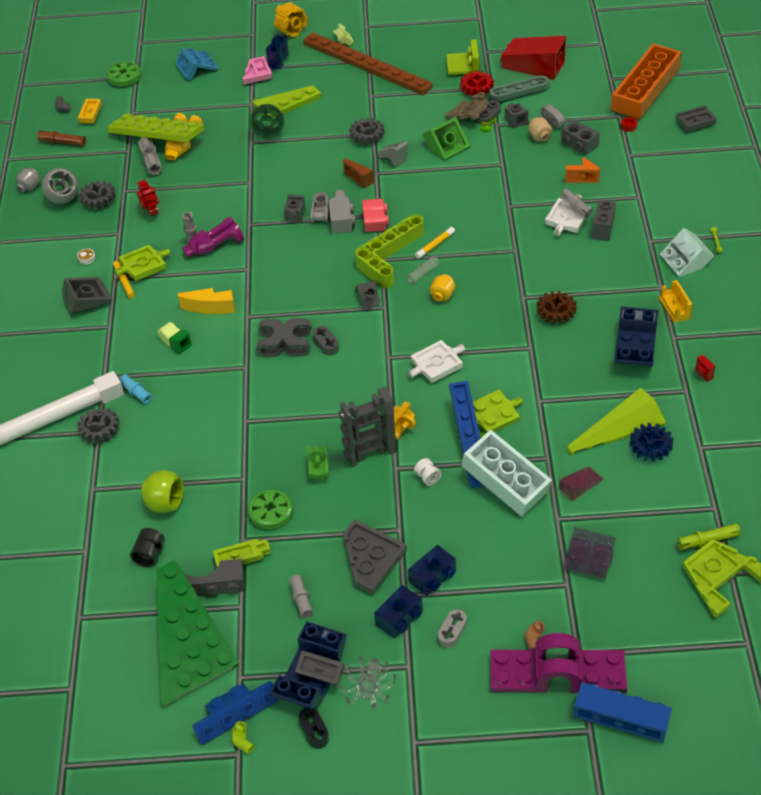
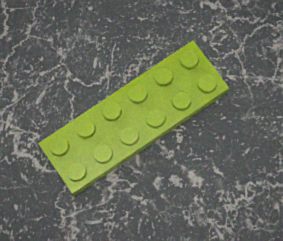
(156, 128)

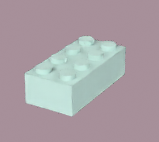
(506, 473)

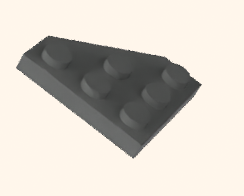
(371, 555)

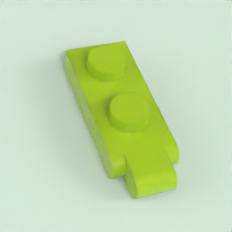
(247, 551)

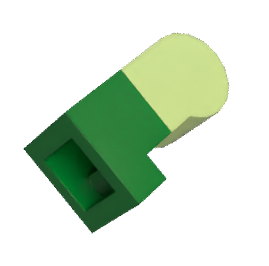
(173, 336)

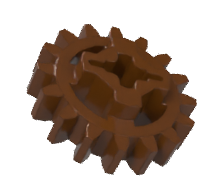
(556, 307)

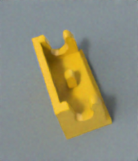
(676, 302)

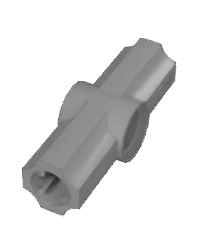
(150, 155)

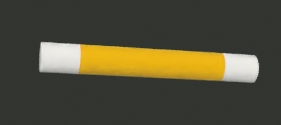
(434, 243)

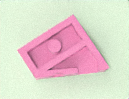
(257, 70)

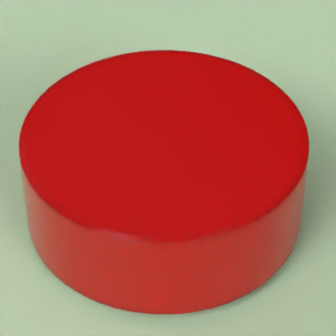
(629, 124)

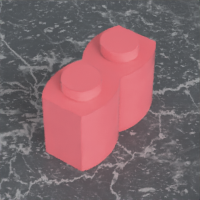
(374, 215)

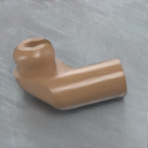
(533, 633)

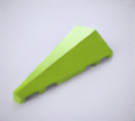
(620, 422)

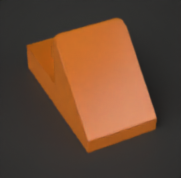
(584, 173)

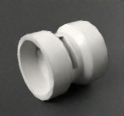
(429, 473)

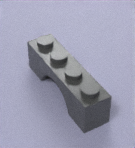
(224, 579)

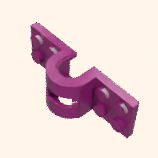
(529, 673)

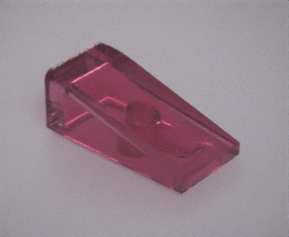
(579, 482)

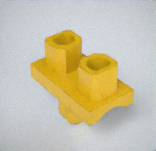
(403, 419)

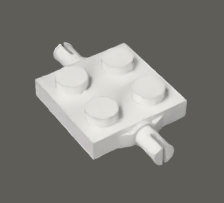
(564, 217)
(436, 361)

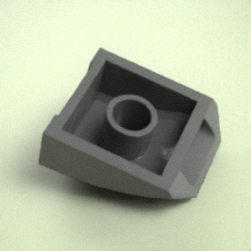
(84, 293)

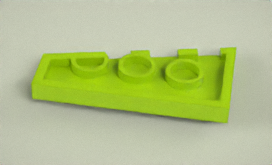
(290, 100)

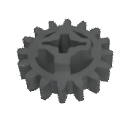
(366, 131)
(97, 194)
(98, 425)

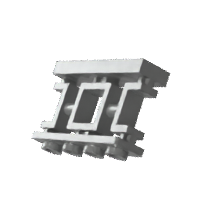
(365, 416)

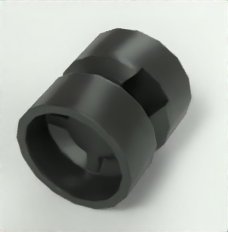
(147, 547)

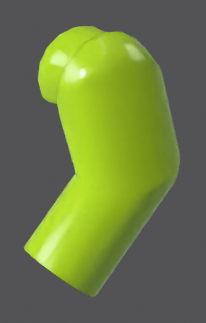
(239, 738)

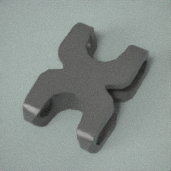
(284, 337)

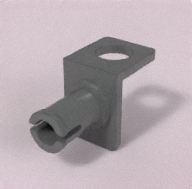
(368, 294)

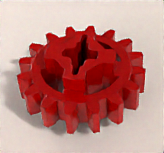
(476, 83)
(147, 197)

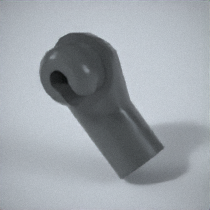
(61, 105)

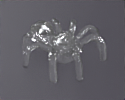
(368, 682)

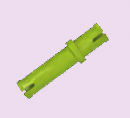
(700, 538)

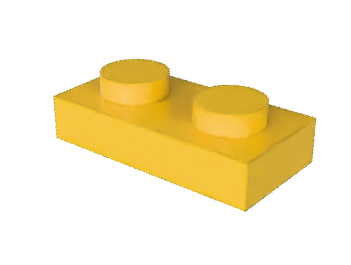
(89, 111)

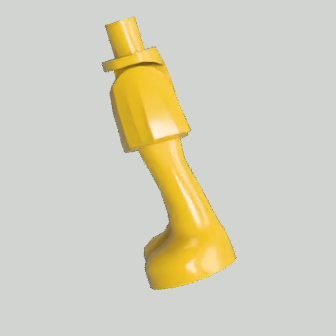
(175, 148)

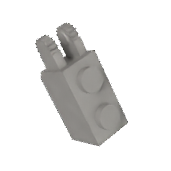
(341, 213)

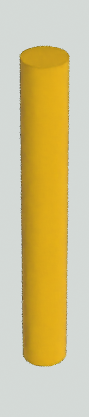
(124, 281)

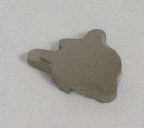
(469, 109)

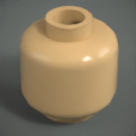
(540, 129)

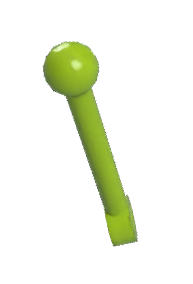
(714, 231)

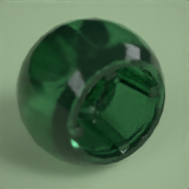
(257, 126)

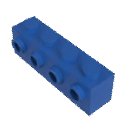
(622, 712)

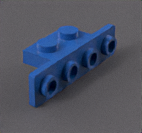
(232, 707)

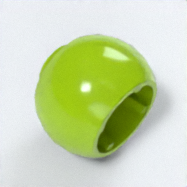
(162, 491)

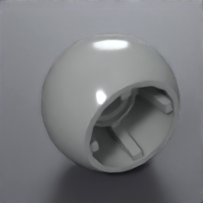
(50, 191)

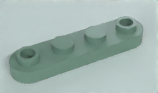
(519, 88)

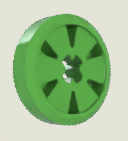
(124, 74)
(273, 519)

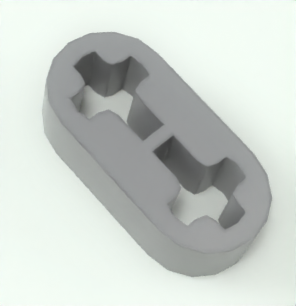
(553, 116)
(448, 626)

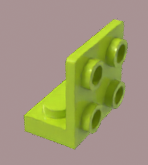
(464, 62)

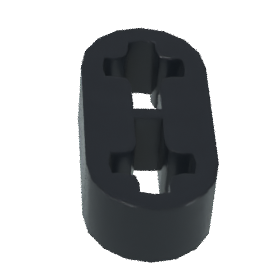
(309, 729)

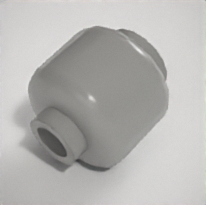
(27, 179)

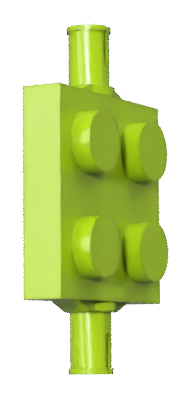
(142, 262)
(496, 411)

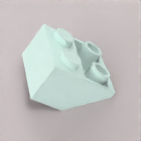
(686, 253)

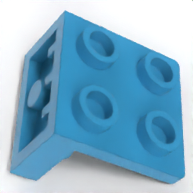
(189, 60)

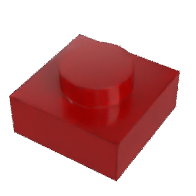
(705, 368)

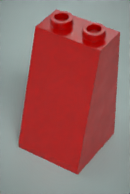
(535, 55)

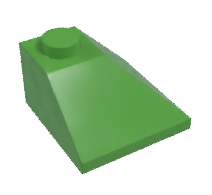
(446, 139)

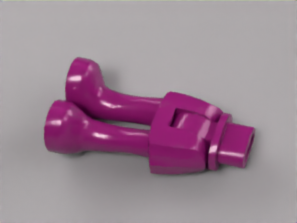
(205, 242)

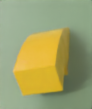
(207, 301)

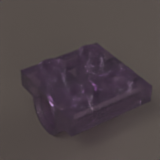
(590, 553)

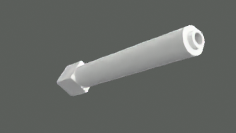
(104, 389)

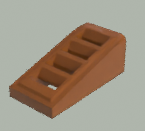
(358, 173)

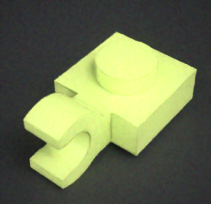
(343, 36)

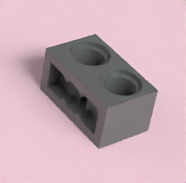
(580, 137)
(604, 220)

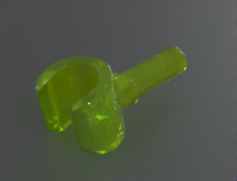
(486, 126)

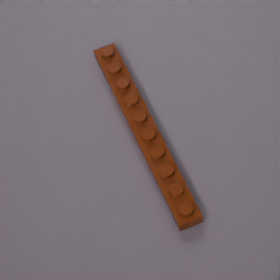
(368, 64)

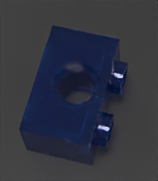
(435, 560)
(403, 601)

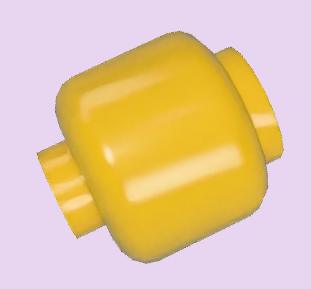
(442, 287)

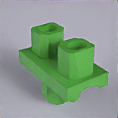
(318, 462)

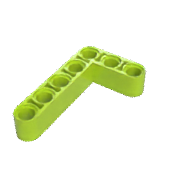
(372, 254)

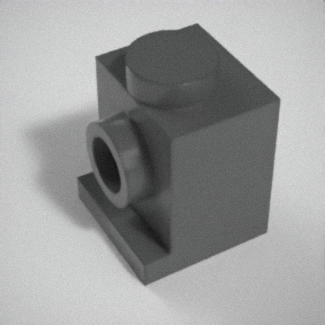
(513, 111)
(294, 208)

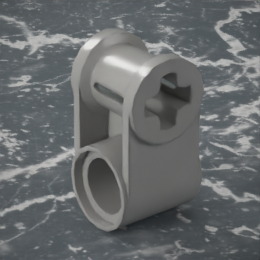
(320, 207)

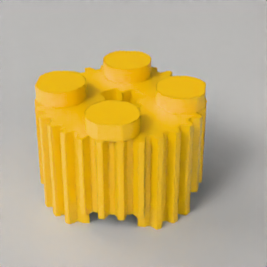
(290, 19)

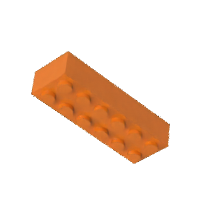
(646, 81)

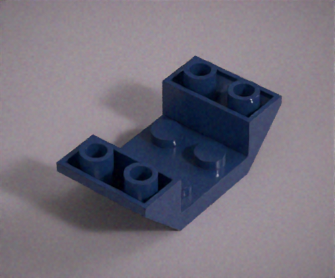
(636, 336)
(302, 689)

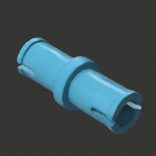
(135, 389)

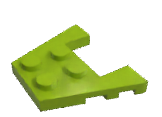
(715, 566)

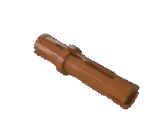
(55, 137)

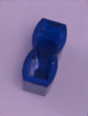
(277, 51)

